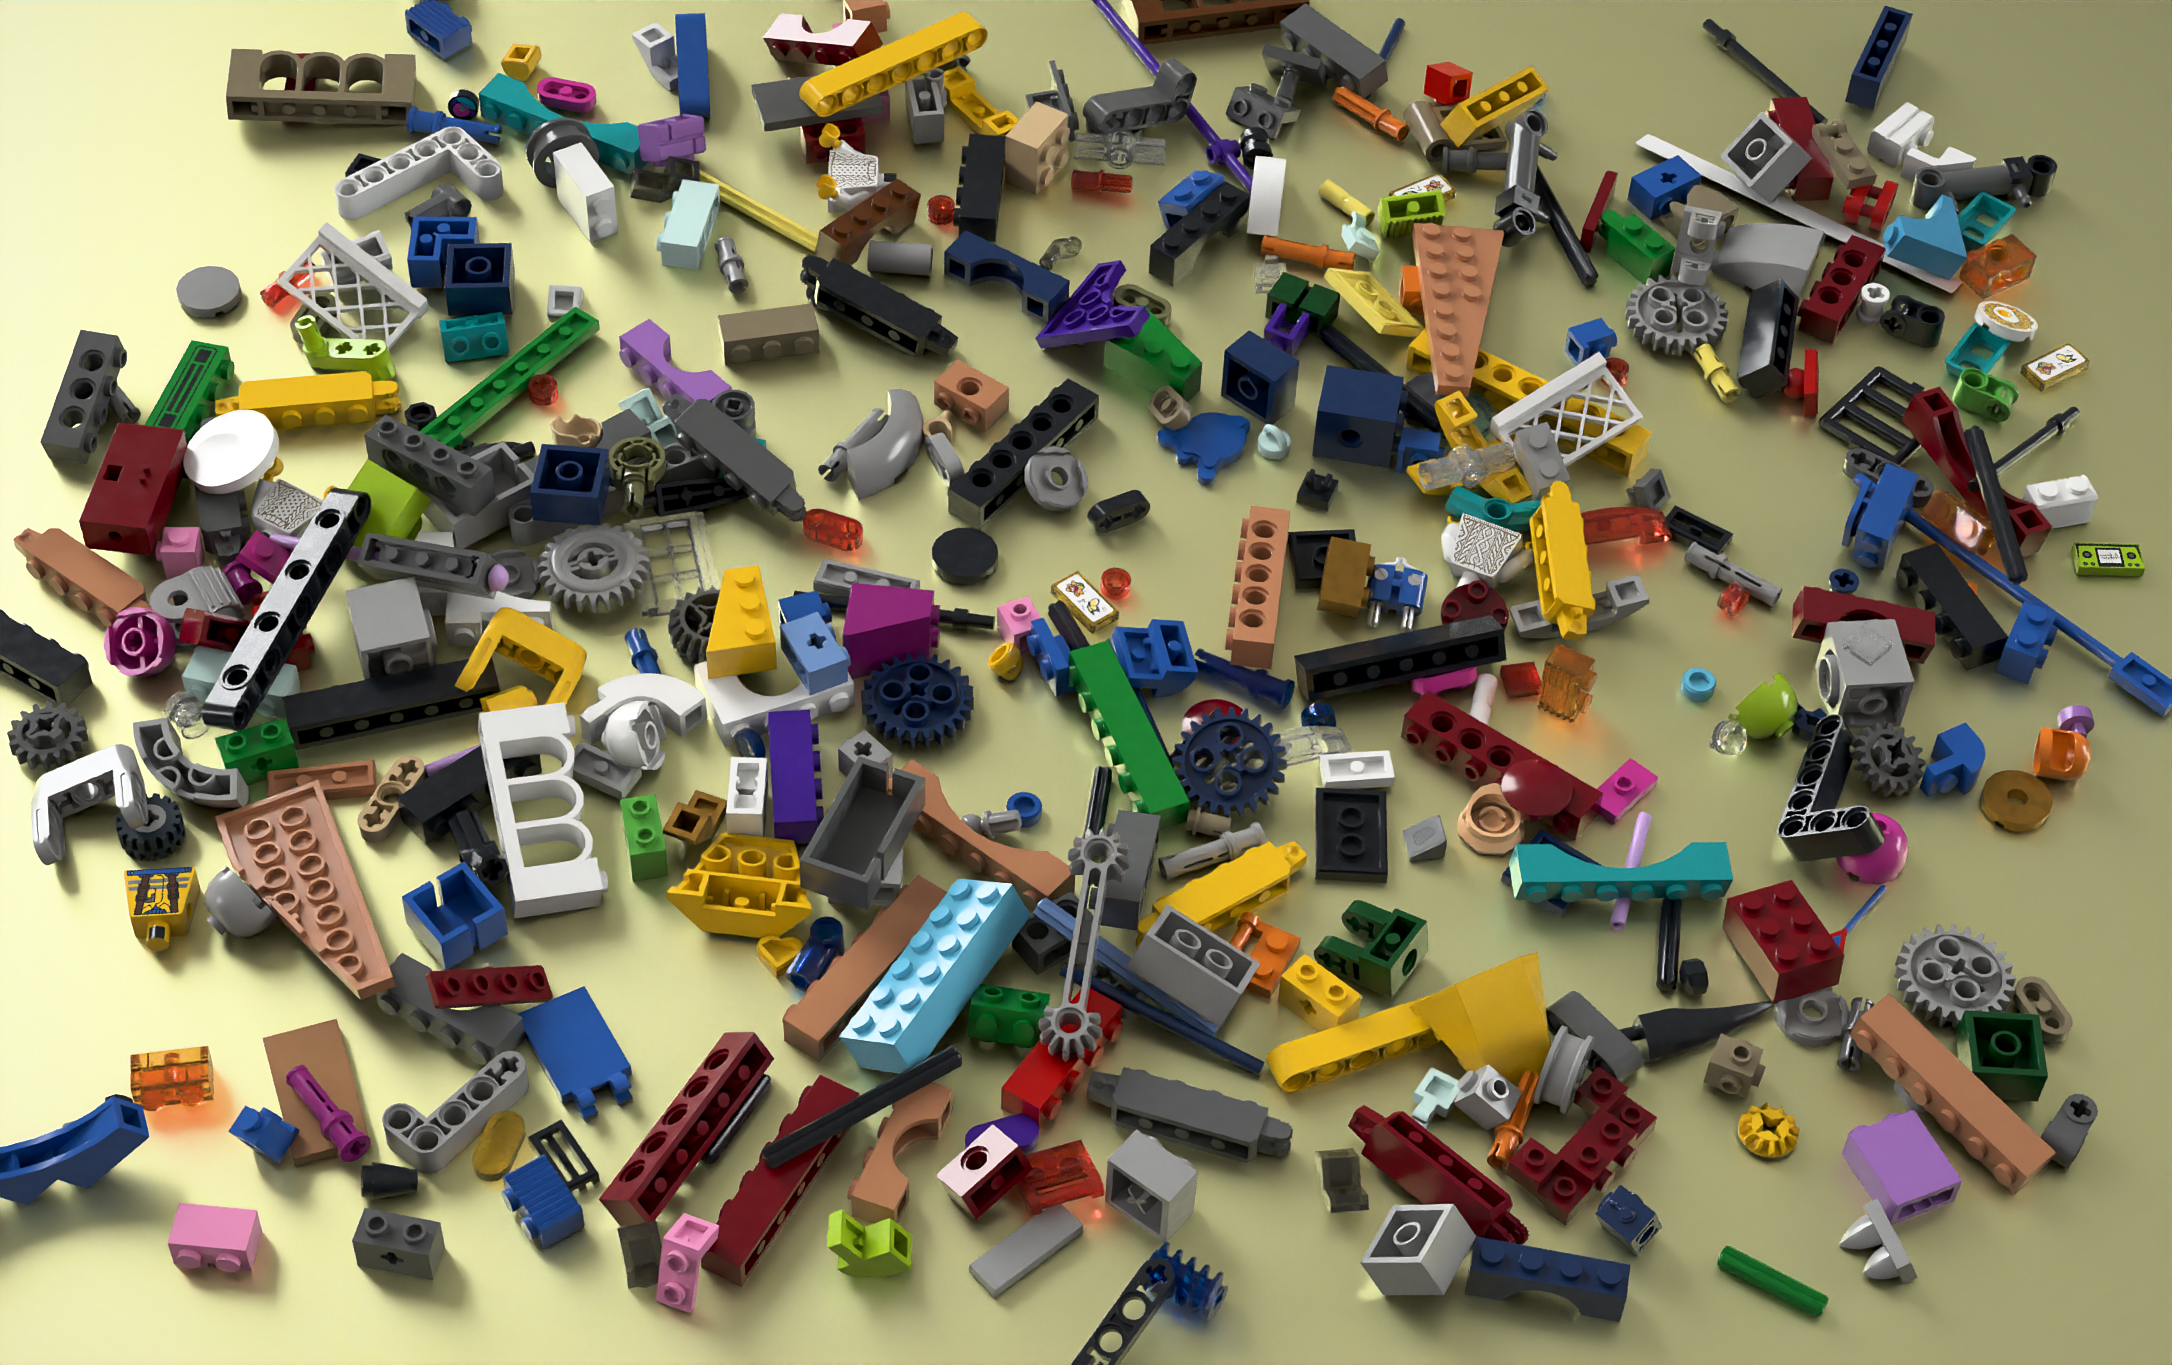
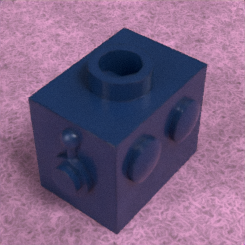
(1628, 1219)

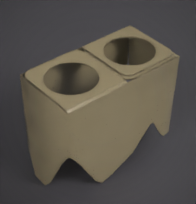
(1706, 199)

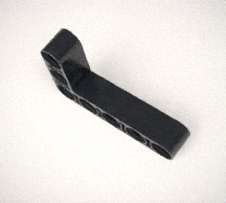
(1810, 820)

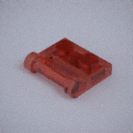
(1057, 1167)

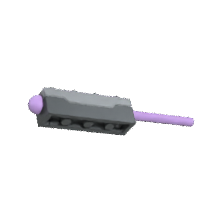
(430, 564)

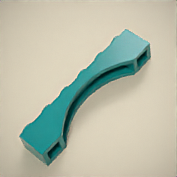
(513, 106)
(1548, 873)

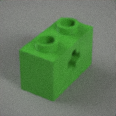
(644, 837)

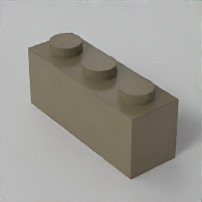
(768, 334)

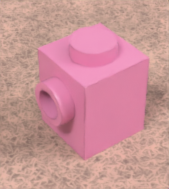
(180, 550)
(1015, 622)

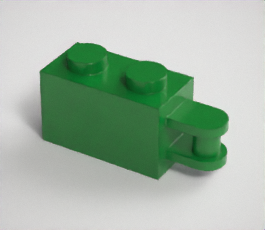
(1636, 246)

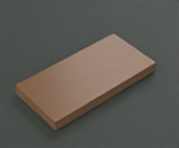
(324, 1054)

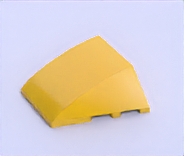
(744, 887)
(1494, 1018)

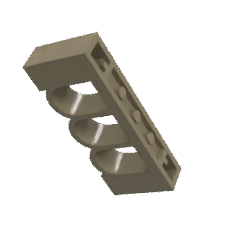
(252, 69)

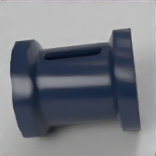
(1843, 581)

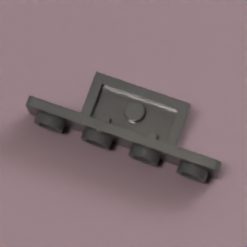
(1057, 98)

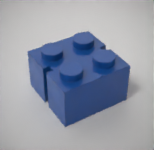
(464, 920)

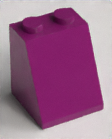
(888, 624)

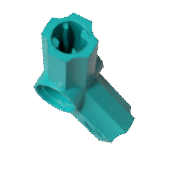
(1494, 510)

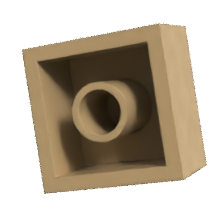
(1036, 148)

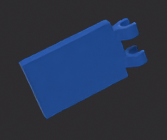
(577, 1050)

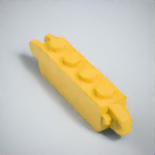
(315, 399)
(1562, 562)
(1232, 888)

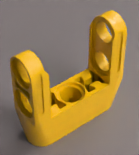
(530, 646)

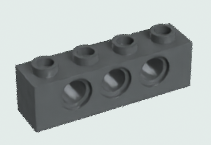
(90, 352)
(430, 465)

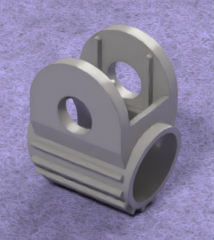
(197, 589)

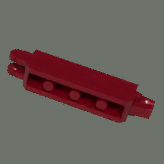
(1436, 1173)

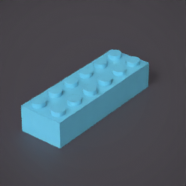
(935, 976)

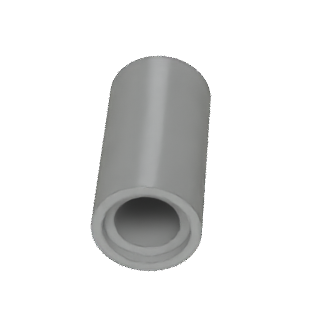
(900, 258)

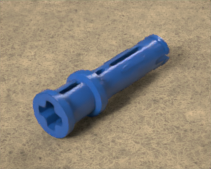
(434, 122)

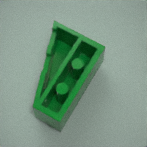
(1155, 360)

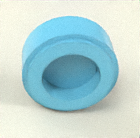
(1698, 684)

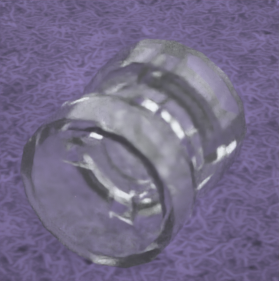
(186, 713)

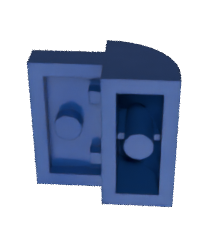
(1156, 656)

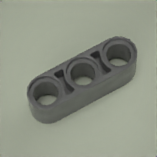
(1611, 1048)

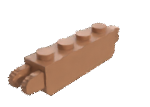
(80, 574)

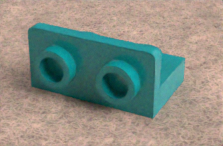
(474, 337)

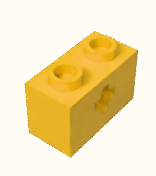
(1317, 995)

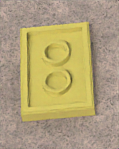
(1373, 302)

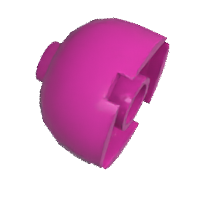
(140, 642)
(1885, 862)

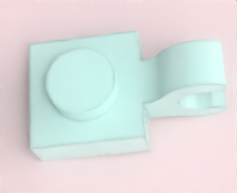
(1360, 239)
(1434, 1096)

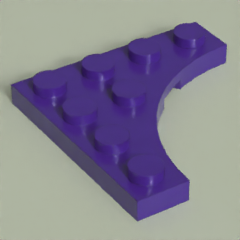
(1091, 312)

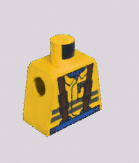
(161, 903)

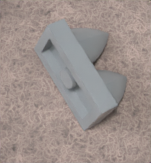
(1875, 1230)

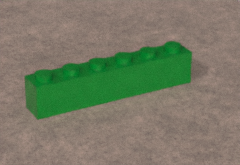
(1126, 734)

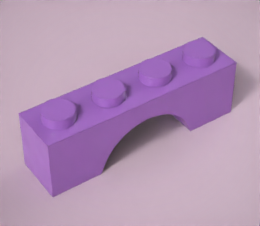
(648, 353)

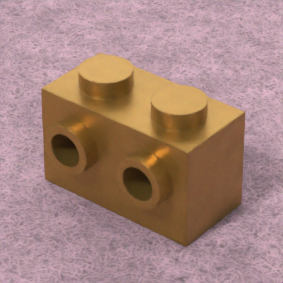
(1344, 577)

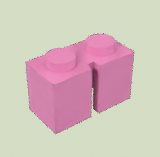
(215, 1236)

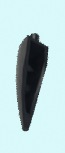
(690, 496)
(1680, 1029)

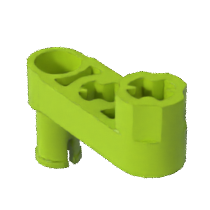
(345, 353)

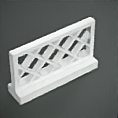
(367, 269)
(1557, 392)

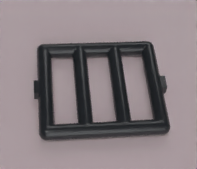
(1865, 390)

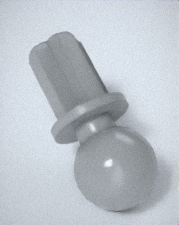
(994, 823)

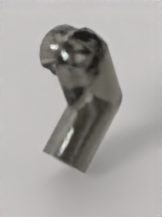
(1060, 249)

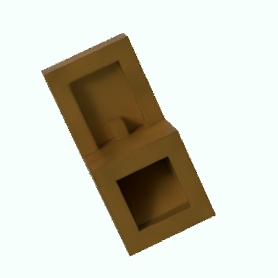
(696, 820)

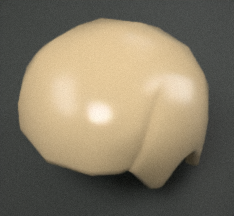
(576, 432)

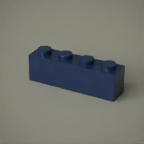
(1878, 57)

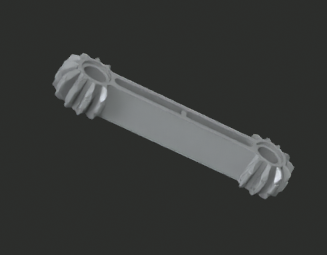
(1084, 944)

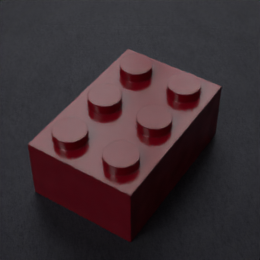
(1783, 941)

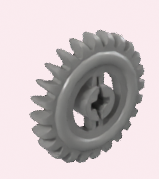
(596, 582)

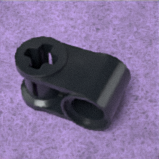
(1915, 321)

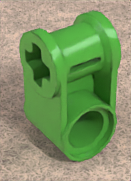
(1982, 394)

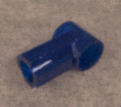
(816, 953)

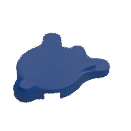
(1208, 441)

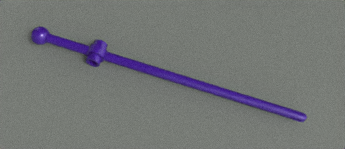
(1220, 150)

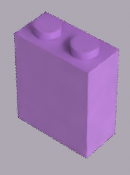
(1901, 1166)

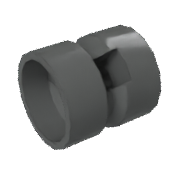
(739, 408)

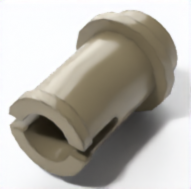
(1207, 823)

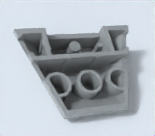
(1767, 252)

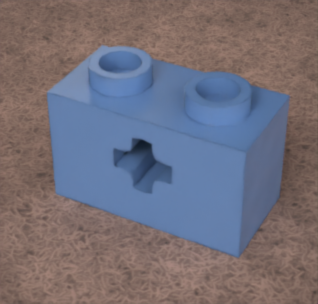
(814, 653)

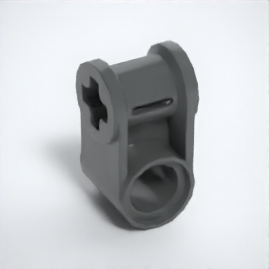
(2070, 1127)

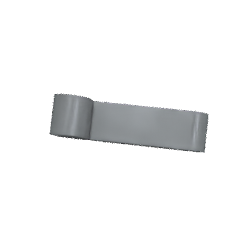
(500, 1082)

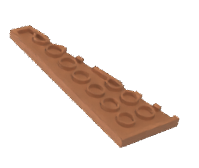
(1455, 289)

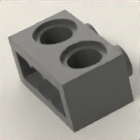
(1052, 947)

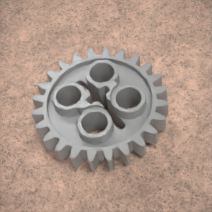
(1654, 316)
(1953, 974)

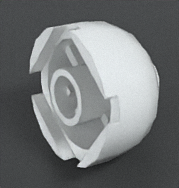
(635, 736)

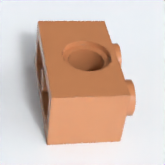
(971, 395)

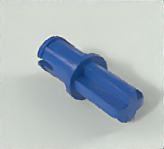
(643, 656)

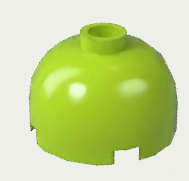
(1768, 709)

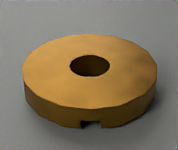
(2019, 785)

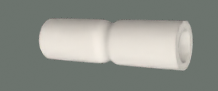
(1483, 697)

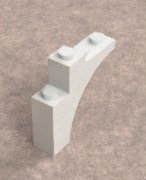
(470, 615)

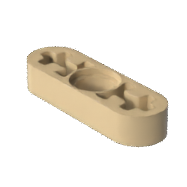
(390, 813)

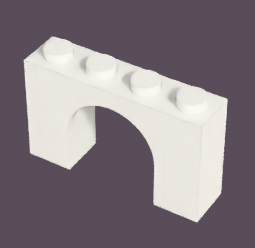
(738, 709)

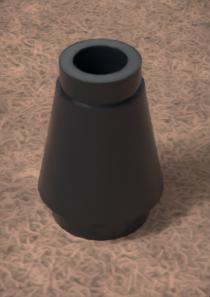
(387, 1180)

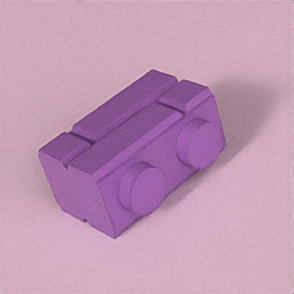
(672, 136)

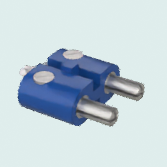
(1396, 591)

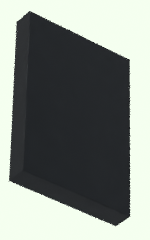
(1351, 835)

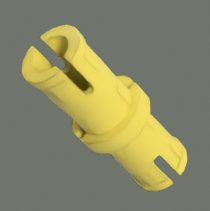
(1716, 373)

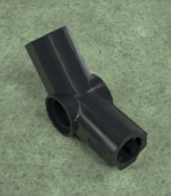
(476, 847)

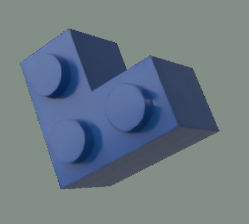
(429, 247)

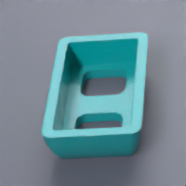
(1987, 205)
(1962, 352)

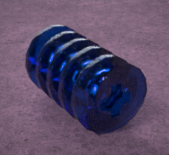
(1191, 1285)

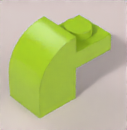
(869, 1250)

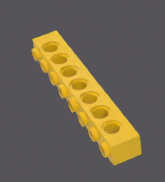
(1506, 384)

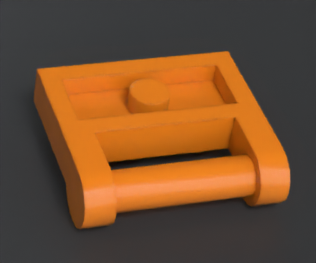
(1273, 951)

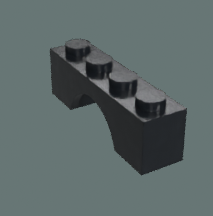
(1177, 249)

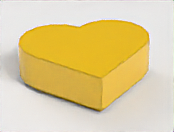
(778, 953)

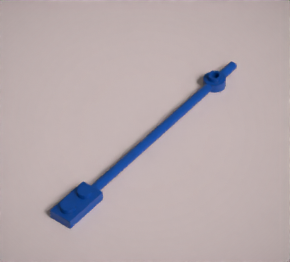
(2130, 673)

